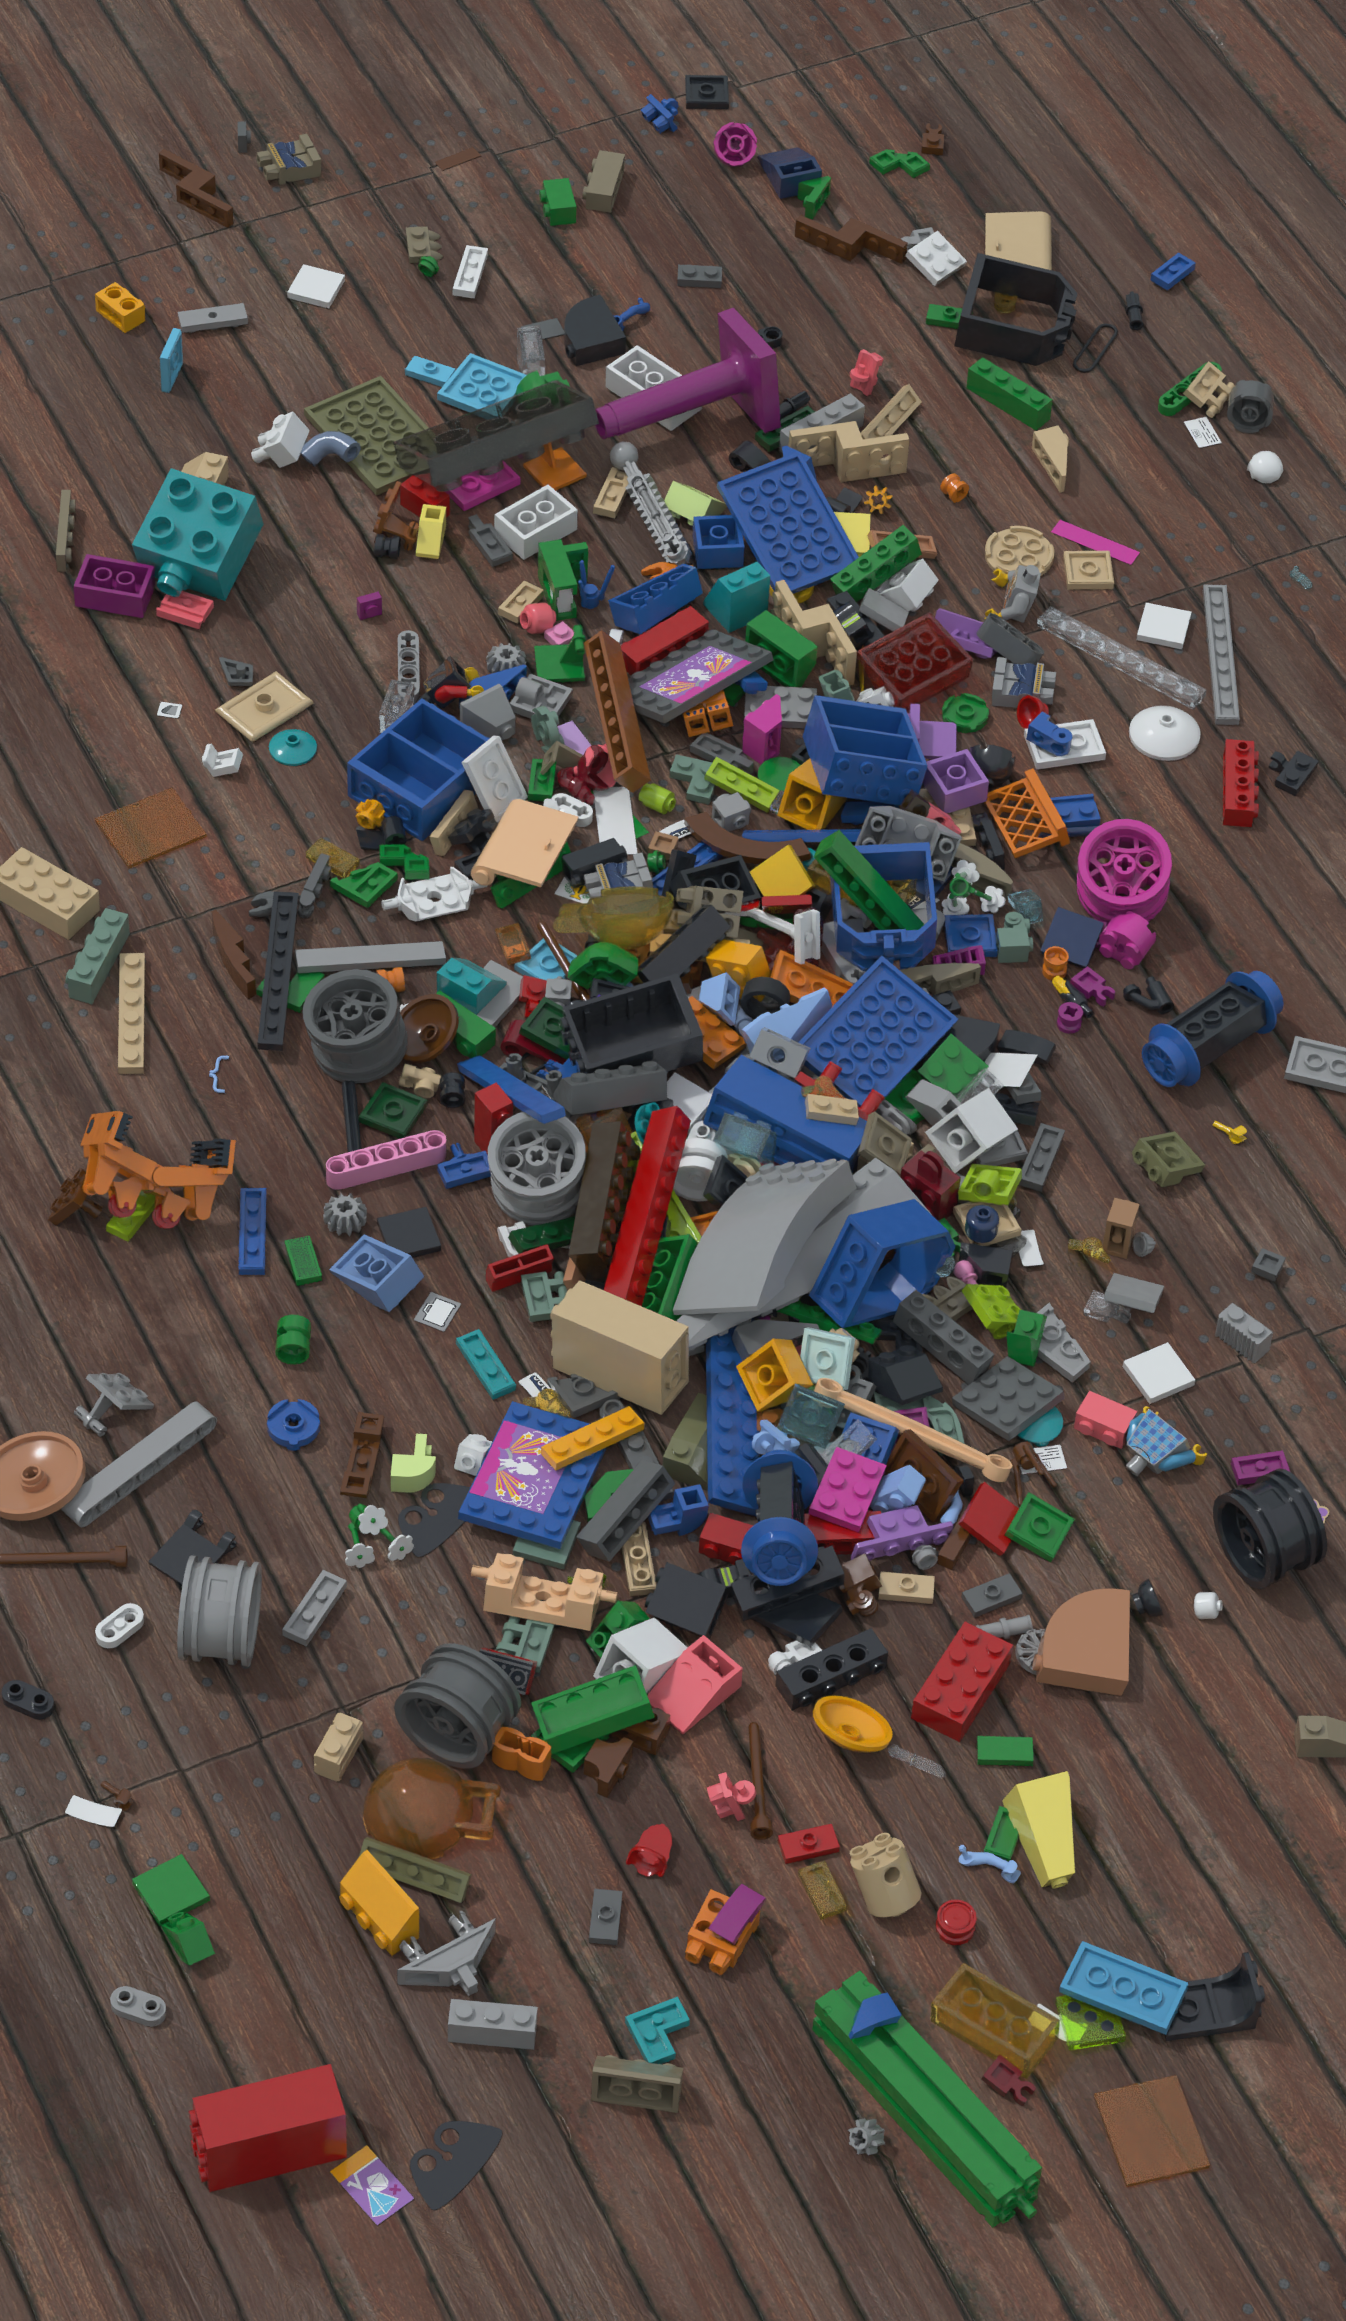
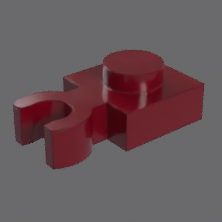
(1004, 2078)

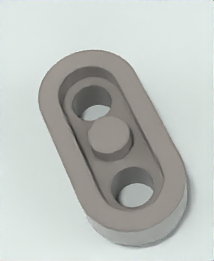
(136, 2006)

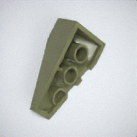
(687, 1451)

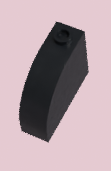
(592, 332)
(975, 1034)

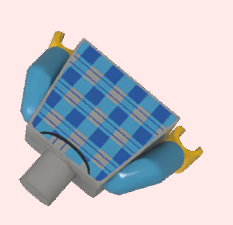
(1158, 1445)

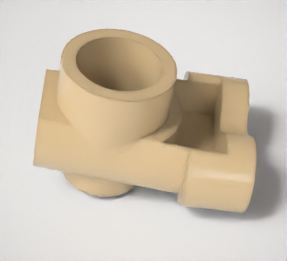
(423, 1080)

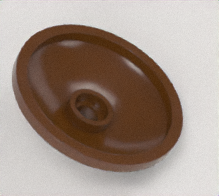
(430, 1027)

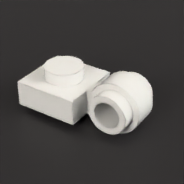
(794, 1652)

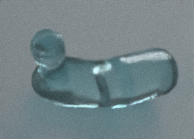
(1302, 578)

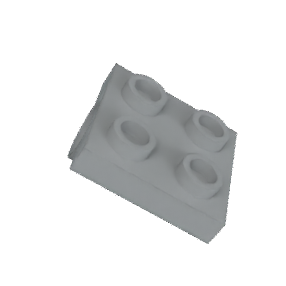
(538, 692)

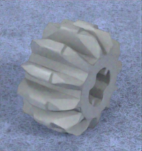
(504, 658)
(345, 1214)

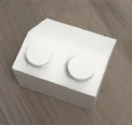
(909, 585)

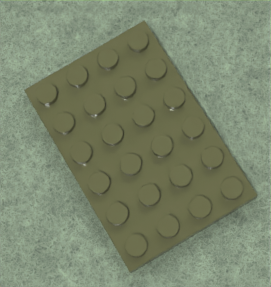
(375, 419)

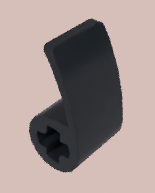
(747, 455)
(845, 502)
(391, 834)

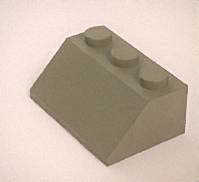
(636, 2083)

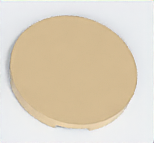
(1019, 547)

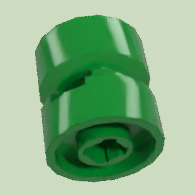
(293, 1339)

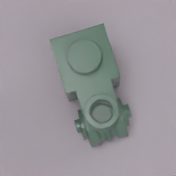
(1013, 939)

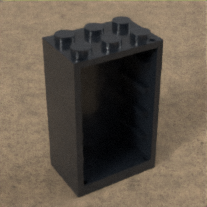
(633, 1028)

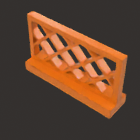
(1042, 808)

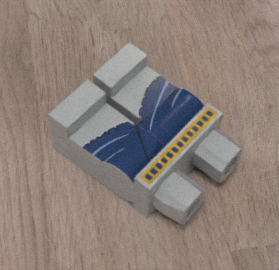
(1017, 680)
(618, 875)

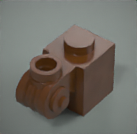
(859, 1583)

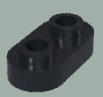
(26, 1699)

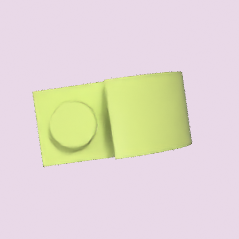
(414, 1471)

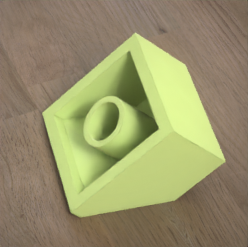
(690, 502)

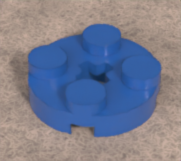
(293, 1436)

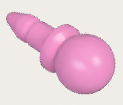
(965, 1272)

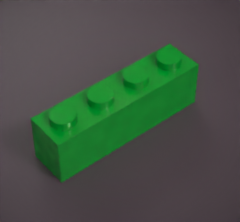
(1009, 393)

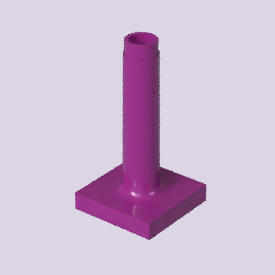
(744, 373)

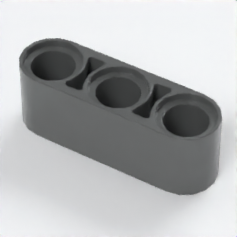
(1009, 641)

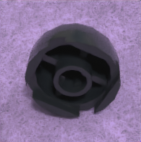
(994, 762)

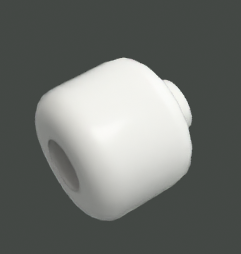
(1207, 1605)

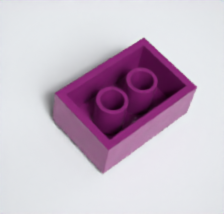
(114, 586)

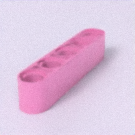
(386, 1160)

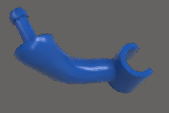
(641, 308)

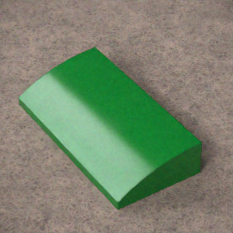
(593, 1709)

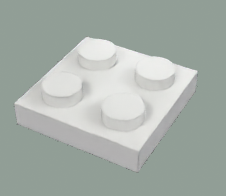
(936, 258)

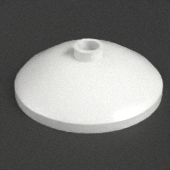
(1164, 733)

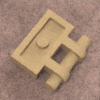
(1203, 386)

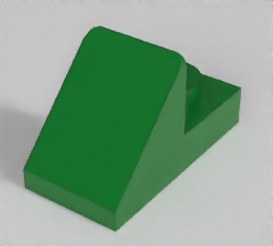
(814, 194)
(1026, 1339)

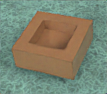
(663, 843)

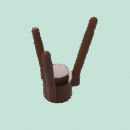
(1027, 1459)

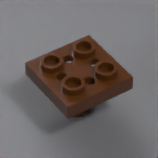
(72, 1199)

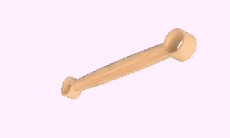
(993, 1466)

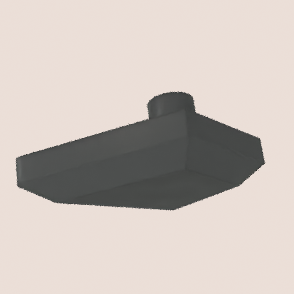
(237, 672)

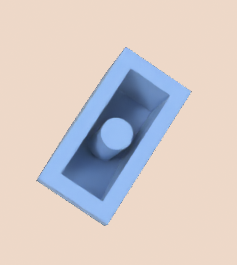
(721, 997)

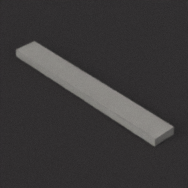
(1221, 655)

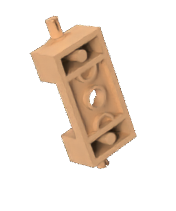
(520, 1595)

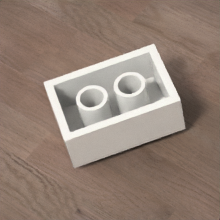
(534, 520)

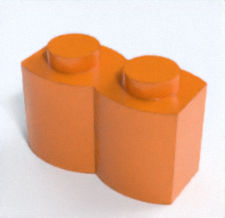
(521, 1753)

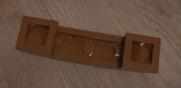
(363, 1455)

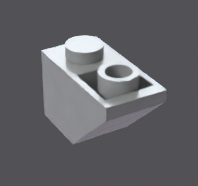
(932, 1101)

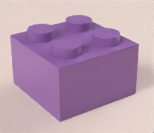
(955, 781)

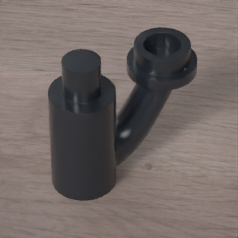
(1159, 997)

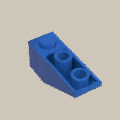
(507, 679)

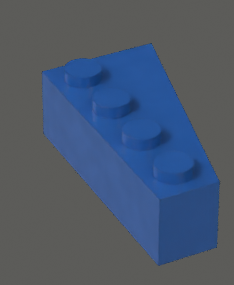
(655, 599)

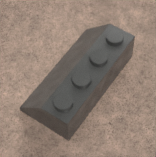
(612, 1088)

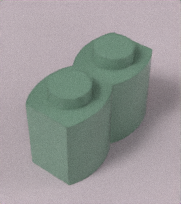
(836, 686)

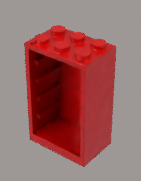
(268, 2128)

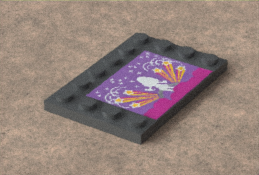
(694, 674)

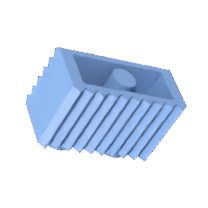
(898, 1490)

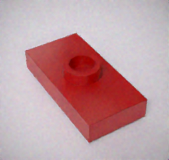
(808, 1843)

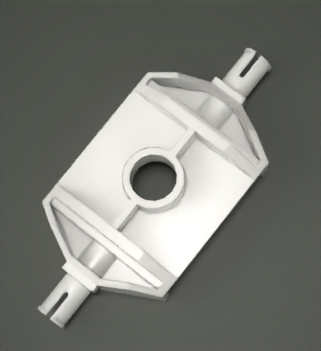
(452, 890)

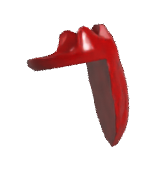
(651, 1851)

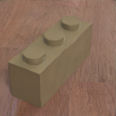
(604, 181)

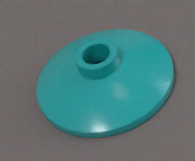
(292, 747)

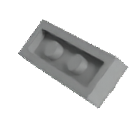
(314, 1608)

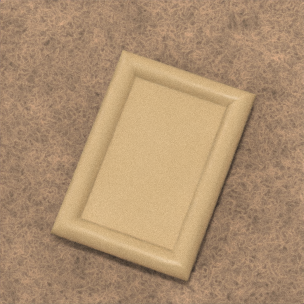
(264, 706)

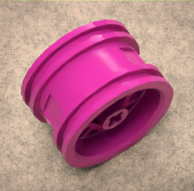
(1125, 846)

